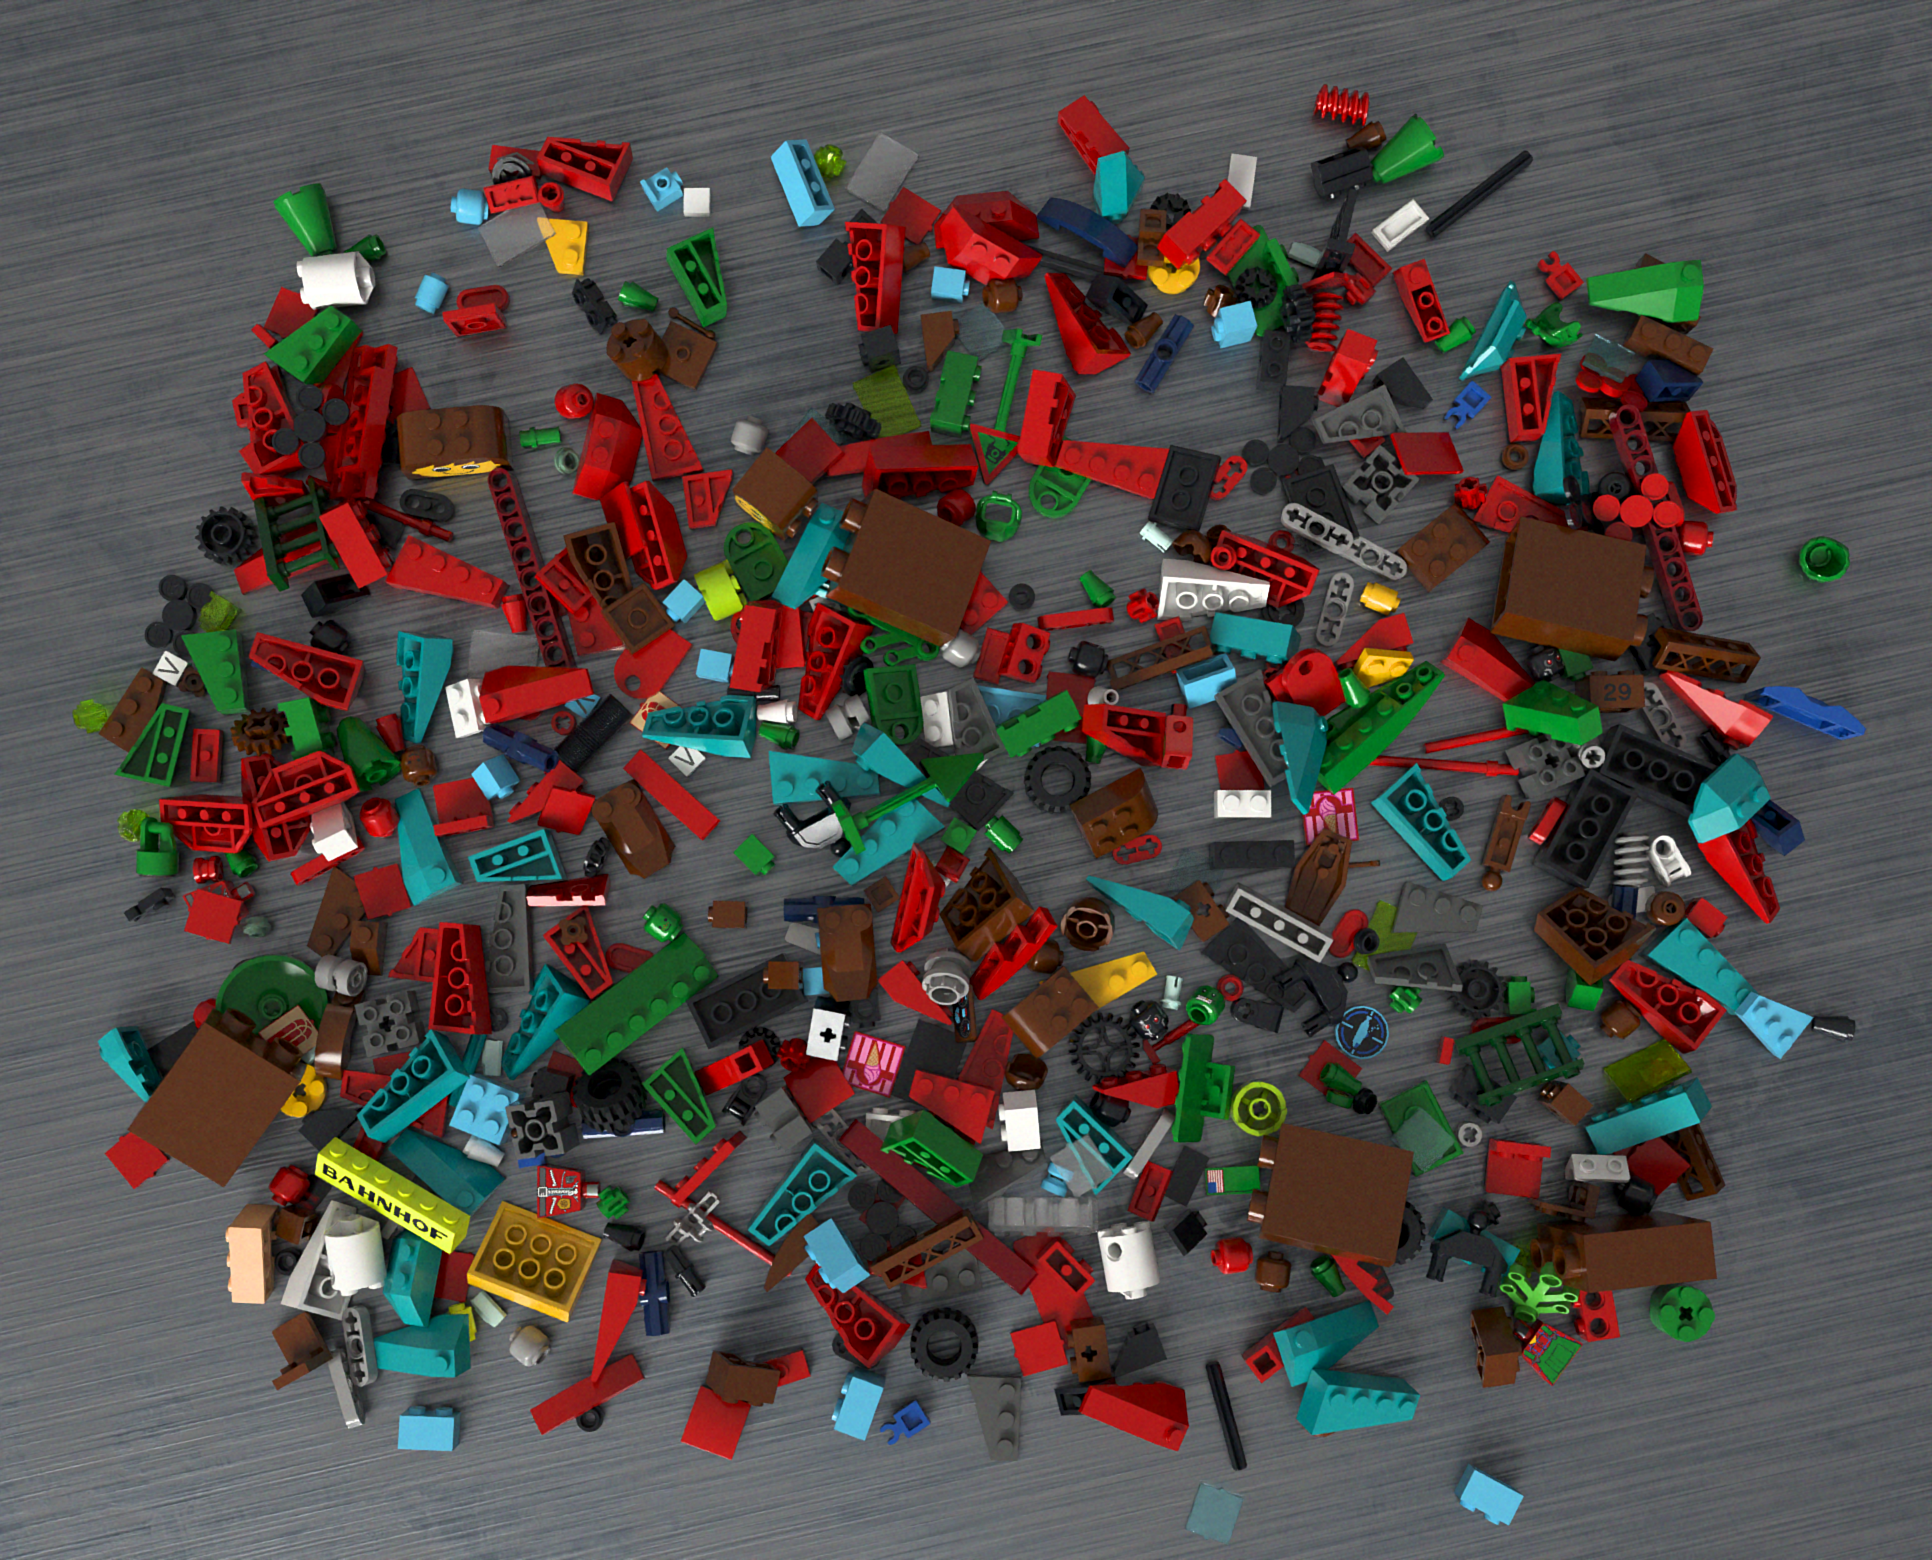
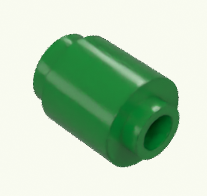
(1003, 833)

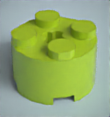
(720, 590)
(1272, 1102)

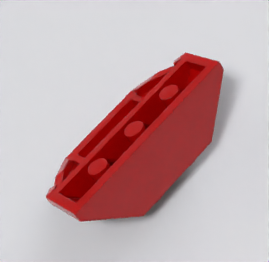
(998, 209)
(984, 249)
(608, 448)
(1705, 463)
(666, 553)
(1289, 574)
(303, 789)
(209, 821)
(279, 840)
(918, 901)

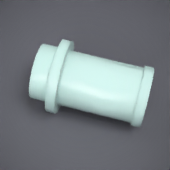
(1156, 536)
(1172, 993)

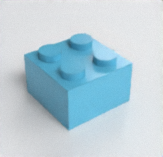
(483, 1109)
(836, 1256)
(858, 1407)

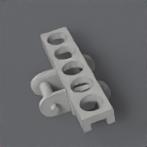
(685, 1230)

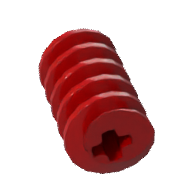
(1342, 104)
(1325, 307)

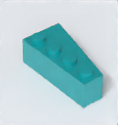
(798, 776)
(889, 840)
(420, 1084)

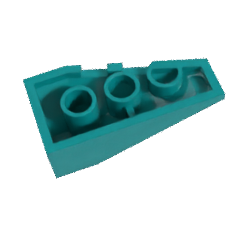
(1116, 186)
(1302, 749)
(882, 756)
(1162, 915)
(447, 1171)
(1323, 1340)
(427, 1351)

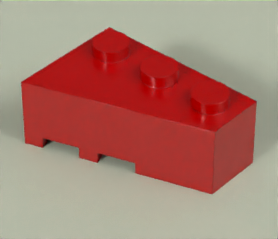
(1202, 226)
(1528, 394)
(757, 647)
(1128, 731)
(584, 959)

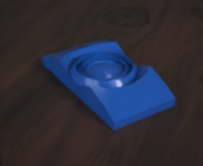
(1807, 710)

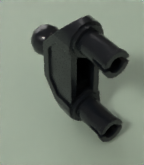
(820, 828)
(1326, 988)
(1472, 1248)

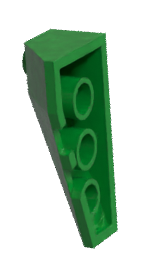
(1658, 291)

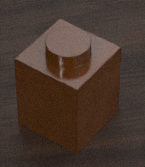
(728, 914)

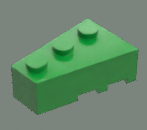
(315, 347)
(955, 394)
(1038, 724)
(934, 1146)

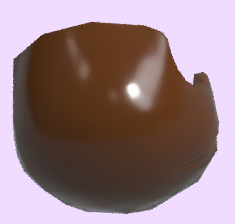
(1194, 543)
(1026, 1072)

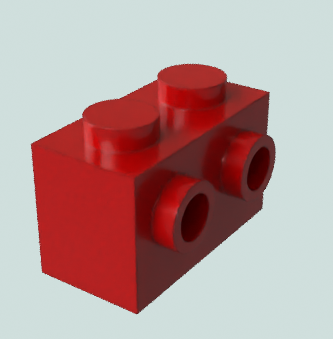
(1065, 1268)

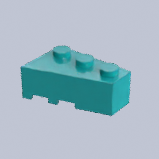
(521, 859)
(1078, 1120)

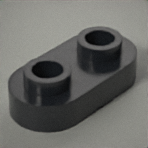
(427, 505)

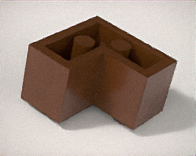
(1495, 1346)
(741, 1379)

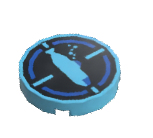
(1362, 1032)

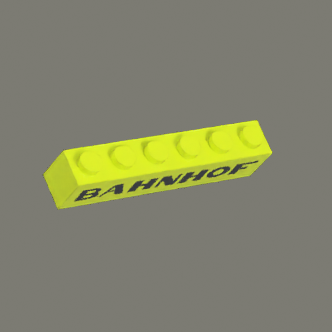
(392, 1195)

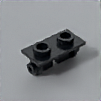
(598, 315)

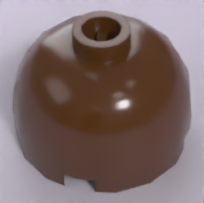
(1088, 924)

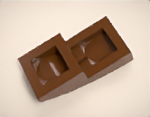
(1151, 231)

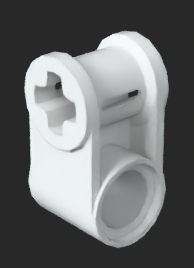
(1670, 863)

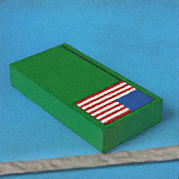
(1231, 1179)

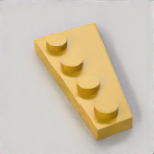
(1114, 978)

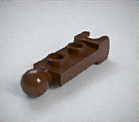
(1503, 841)

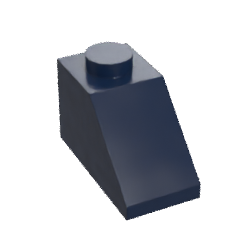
(1667, 381)
(1778, 828)

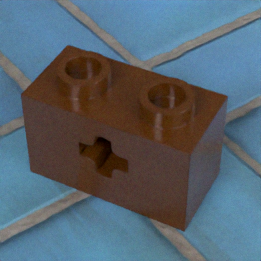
(1207, 925)
(1564, 1102)
(1093, 1364)

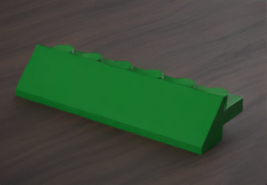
(636, 1003)

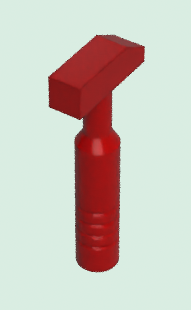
(1168, 1039)

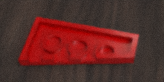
(664, 437)
(1509, 502)
(989, 1059)

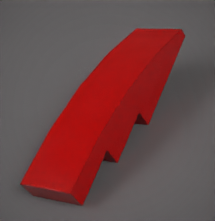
(856, 453)
(671, 794)
(1010, 957)
(1363, 1281)
(587, 1394)

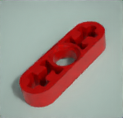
(1076, 619)
(321, 865)

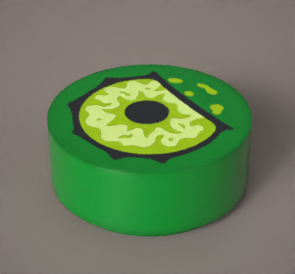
(1339, 1099)

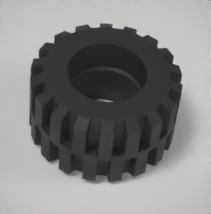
(1057, 756)
(612, 1111)
(1411, 1234)
(935, 1366)

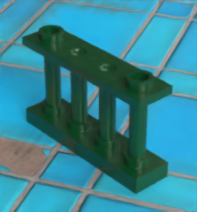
(271, 533)
(1522, 1028)

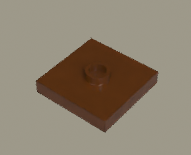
(687, 355)
(637, 618)

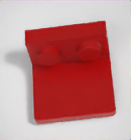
(461, 808)
(1515, 1167)

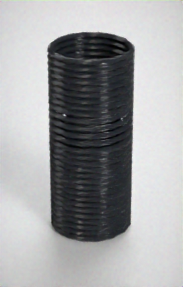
(601, 725)

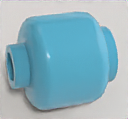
(470, 206)

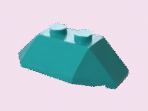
(1498, 335)
(1728, 798)
(412, 1277)

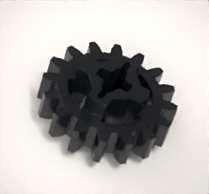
(1297, 313)
(853, 421)

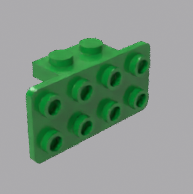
(1270, 256)
(1203, 1089)

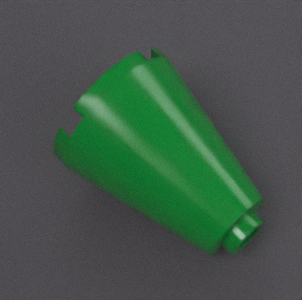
(1406, 151)
(309, 218)
(366, 754)

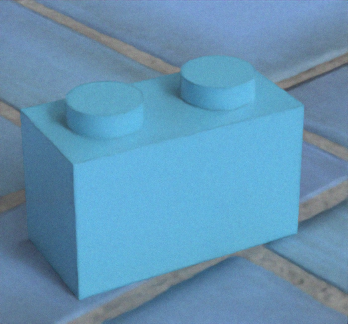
(1234, 324)
(1205, 679)
(429, 1429)
(1488, 1494)

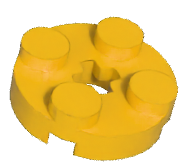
(1174, 282)
(315, 1095)

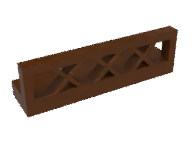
(1664, 412)
(1710, 650)
(1164, 667)
(1701, 1160)
(923, 1243)

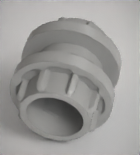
(946, 976)

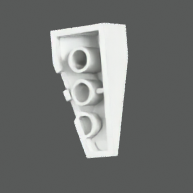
(1198, 589)
(310, 1281)

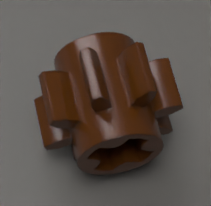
(1218, 298)

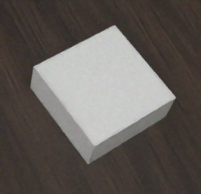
(697, 202)

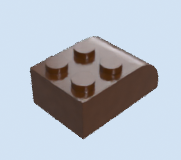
(1442, 547)
(1116, 813)
(1050, 1012)

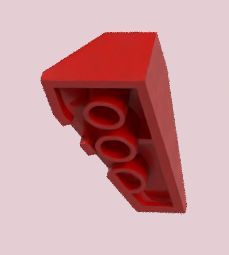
(1084, 335)
(831, 644)
(1486, 662)
(524, 690)
(1673, 1009)
(620, 1299)

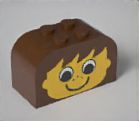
(454, 441)
(776, 495)

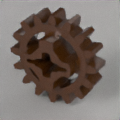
(260, 732)

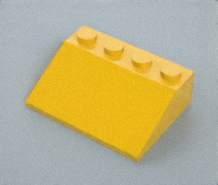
(534, 1261)

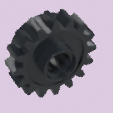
(237, 542)
(1490, 989)

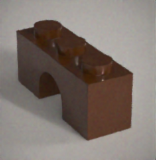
(1652, 338)

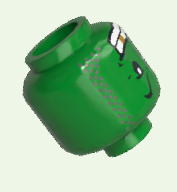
(1205, 1005)

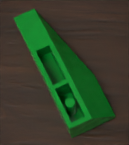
(1363, 733)

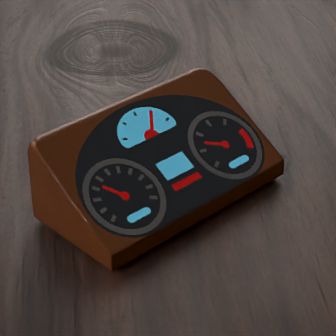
(965, 1018)

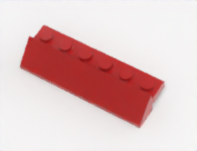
(364, 432)

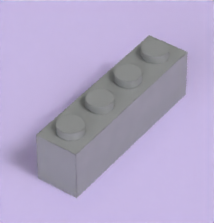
(1279, 922)

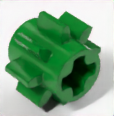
(1405, 998)
(613, 1202)

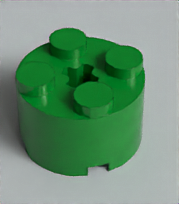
(1696, 1313)

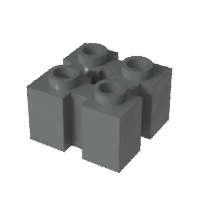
(1395, 484)
(1544, 765)
(376, 1015)
(784, 1119)
(542, 1125)

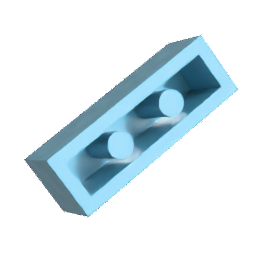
(802, 182)

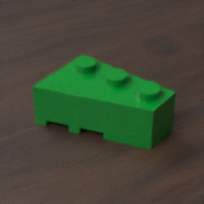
(699, 275)
(222, 668)
(1553, 712)
(308, 727)
(157, 748)
(681, 1096)

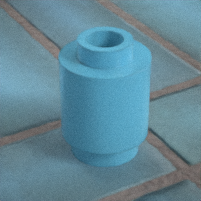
(431, 292)

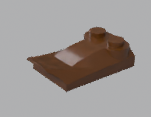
(634, 829)
(847, 951)

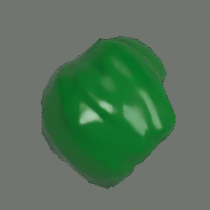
(1824, 559)

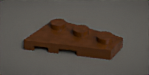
(134, 710)
(335, 916)

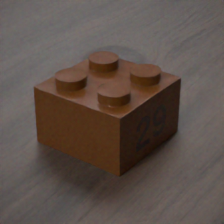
(1613, 692)

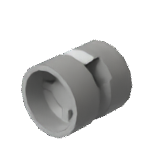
(848, 717)
(341, 975)

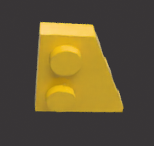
(569, 246)
(1381, 665)

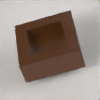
(881, 894)

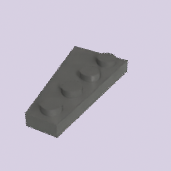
(1251, 716)
(510, 952)

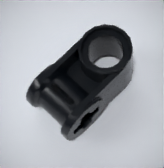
(1261, 1014)
(743, 1101)

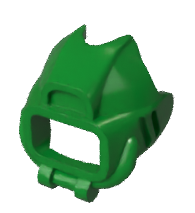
(1553, 329)
(995, 529)

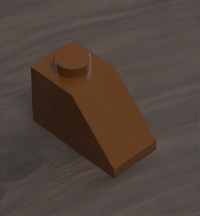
(938, 336)
(369, 944)
(784, 975)
(296, 1223)

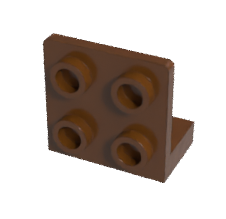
(1583, 1202)
(301, 1347)

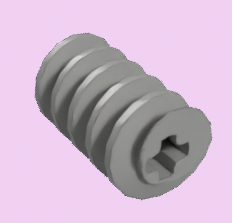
(1631, 859)

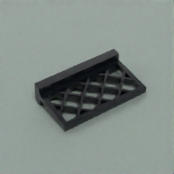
(1337, 251)

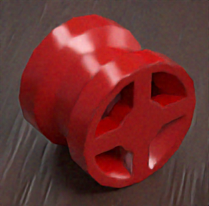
(208, 869)

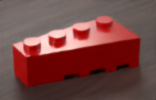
(877, 273)
(919, 469)
(459, 982)

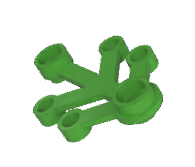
(1528, 1308)

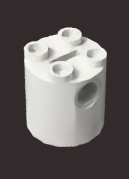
(336, 280)
(355, 1254)
(1129, 1258)

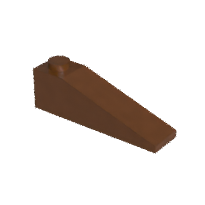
(600, 562)

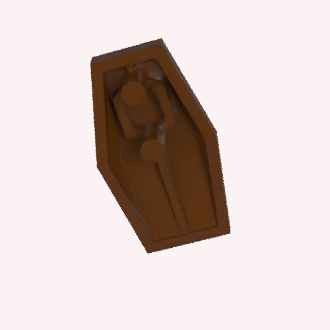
(1319, 876)

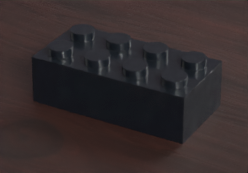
(1653, 769)
(1585, 829)
(741, 1005)

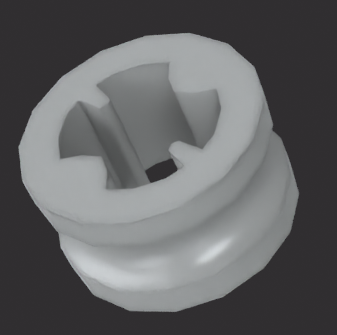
(1594, 762)
(1460, 1132)

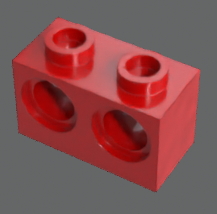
(1019, 650)
(1602, 1308)

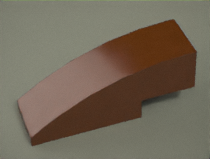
(791, 1252)

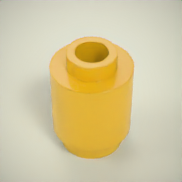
(1380, 598)

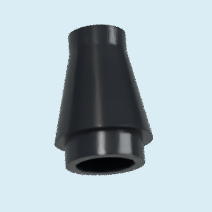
(1836, 1027)
(628, 1236)

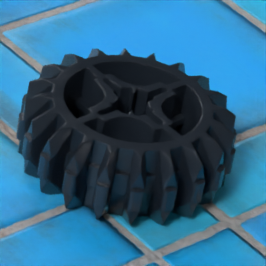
(1100, 1025)

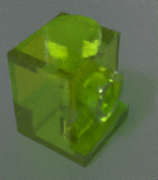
(218, 614)

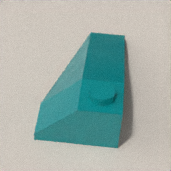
(1559, 453)
(803, 571)
(424, 669)
(714, 727)
(424, 857)
(552, 1004)
(129, 1058)

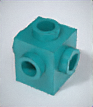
(1551, 1058)

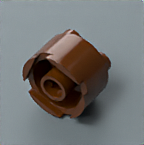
(636, 349)

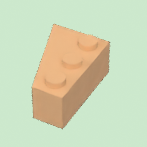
(251, 1255)

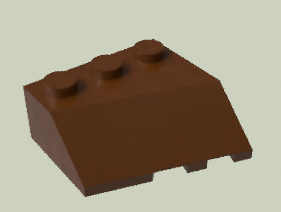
(985, 908)
(1590, 933)

